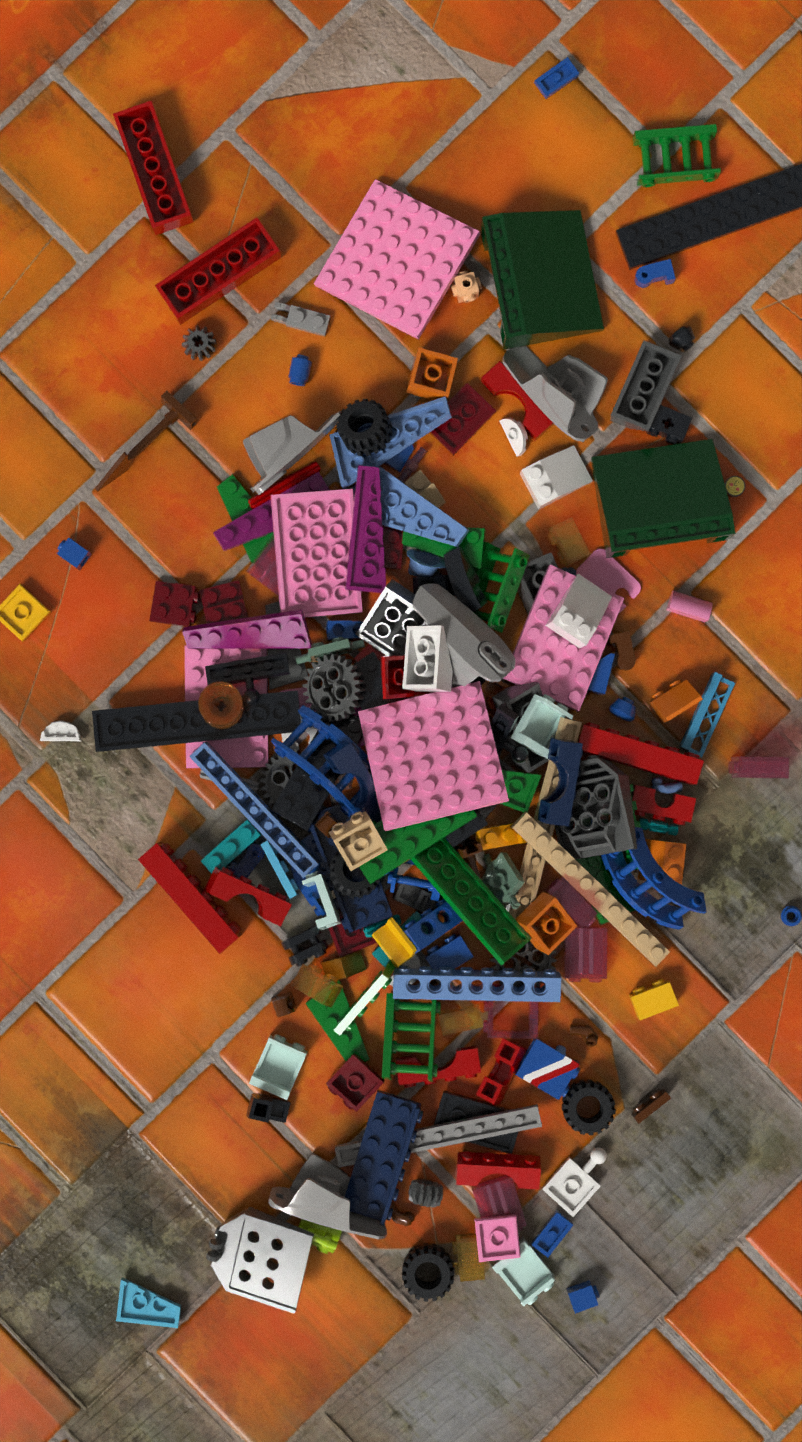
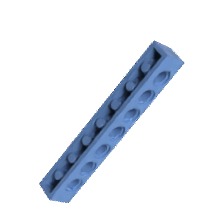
(254, 809)
(485, 992)

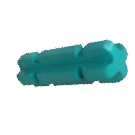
(657, 826)
(368, 930)

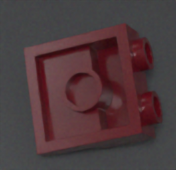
(392, 547)
(223, 602)
(174, 604)
(354, 1082)

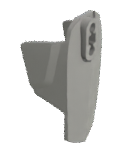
(562, 391)
(281, 446)
(471, 643)
(320, 1198)

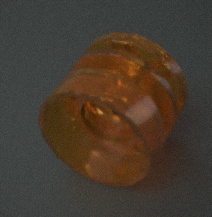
(212, 697)

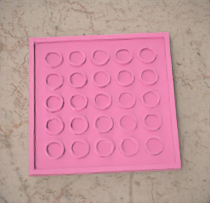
(397, 259)
(432, 756)

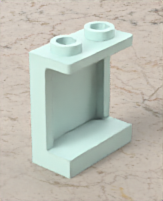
(540, 724)
(333, 917)
(278, 1066)
(525, 1275)

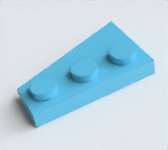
(146, 1307)

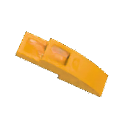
(500, 836)

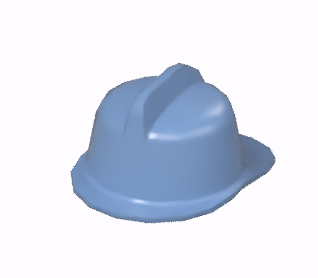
(424, 563)

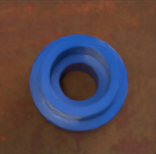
(797, 916)

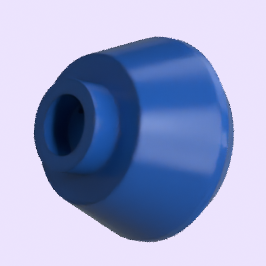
(623, 709)

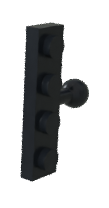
(248, 671)
(501, 728)

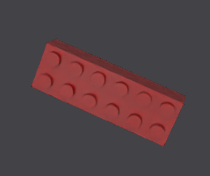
(153, 167)
(218, 271)
(640, 755)
(190, 897)

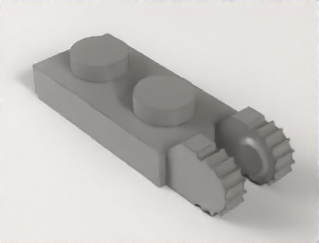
(302, 319)

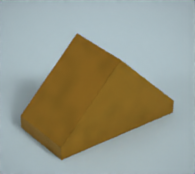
(345, 965)

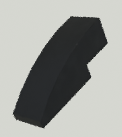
(464, 579)

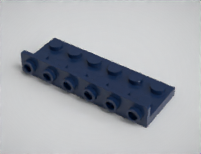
(357, 911)
(383, 1155)

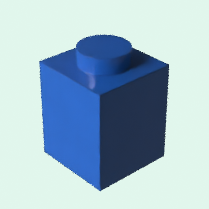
(73, 553)
(583, 1296)

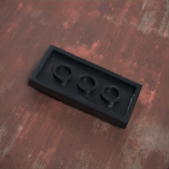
(458, 1107)

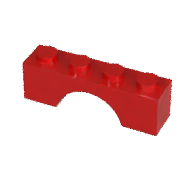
(499, 382)
(226, 885)
(464, 1062)
(521, 1168)

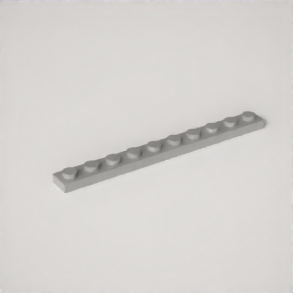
(457, 1132)

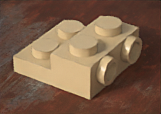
(357, 840)

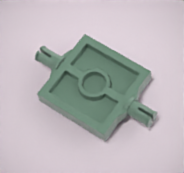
(338, 646)
(503, 879)

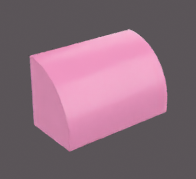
(689, 606)

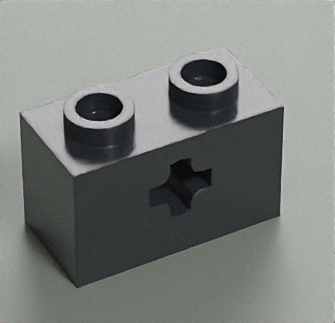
(677, 425)

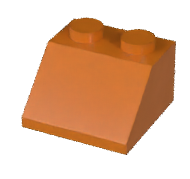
(675, 700)
(669, 857)

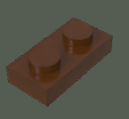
(656, 1100)

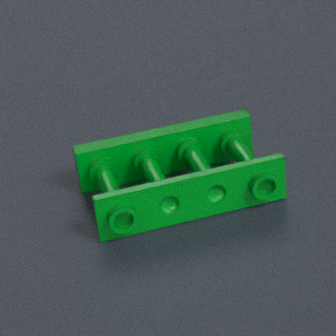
(684, 136)
(509, 586)
(393, 1026)

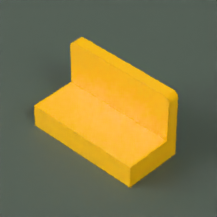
(394, 943)

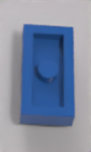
(556, 78)
(552, 1234)

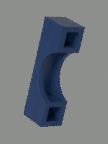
(345, 759)
(558, 806)

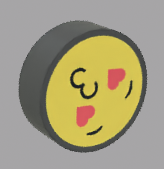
(734, 486)

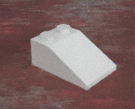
(555, 476)
(579, 611)
(427, 660)

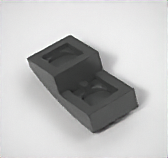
(414, 897)

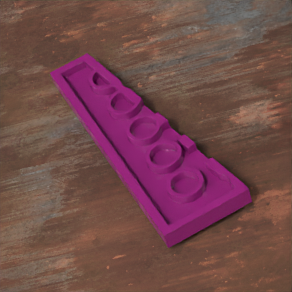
(259, 521)
(366, 547)
(256, 632)

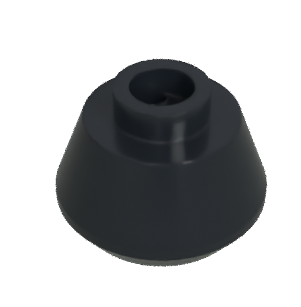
(682, 338)

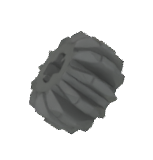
(207, 339)
(425, 1193)

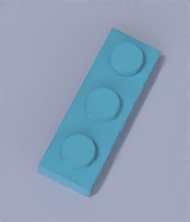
(280, 869)

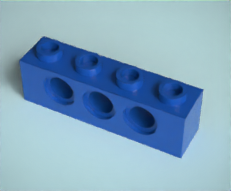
(435, 926)

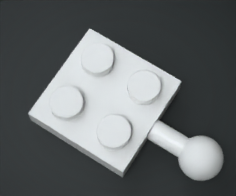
(573, 1185)

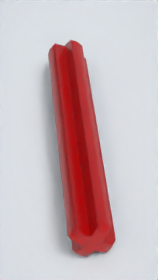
(284, 484)

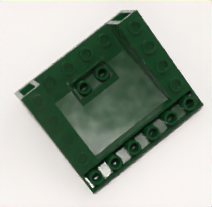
(541, 276)
(661, 497)

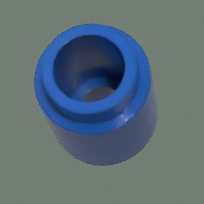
(299, 370)

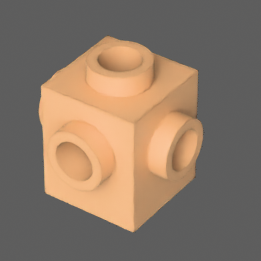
(463, 293)

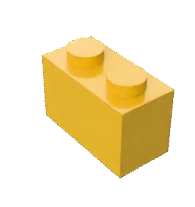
(653, 999)

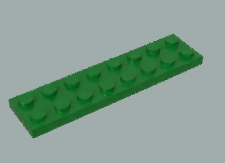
(471, 900)

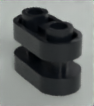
(300, 956)

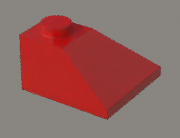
(392, 677)

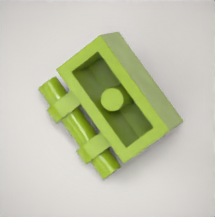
(324, 1237)

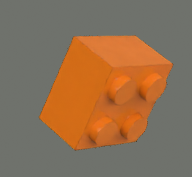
(431, 374)
(546, 923)

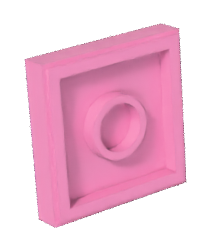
(497, 1238)

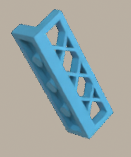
(702, 709)

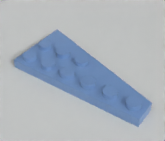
(407, 428)
(414, 514)

